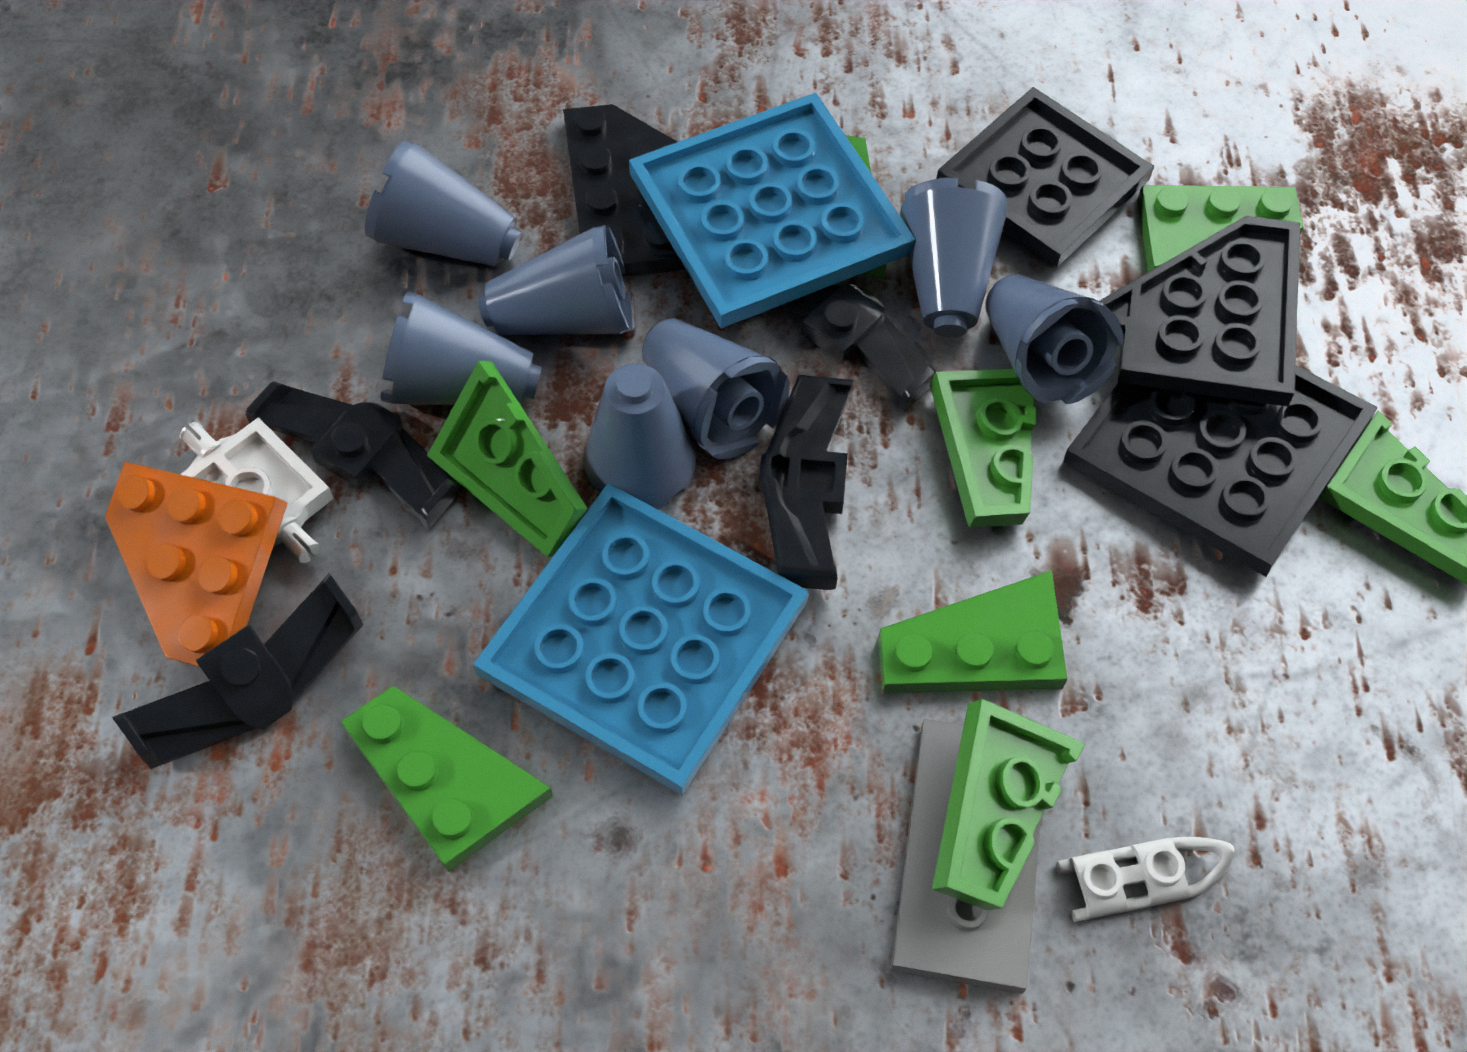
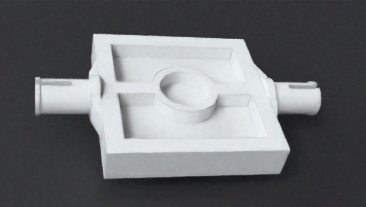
(263, 464)

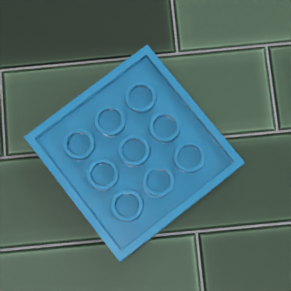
(770, 209)
(643, 636)

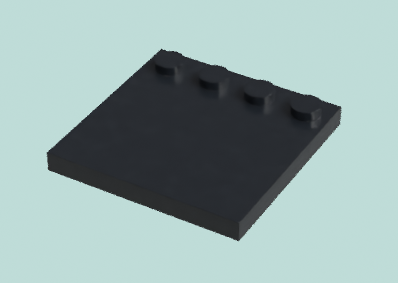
(1223, 465)

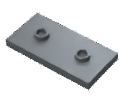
(938, 932)

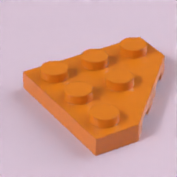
(192, 553)

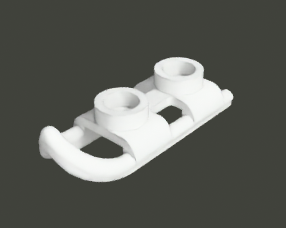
(1158, 867)

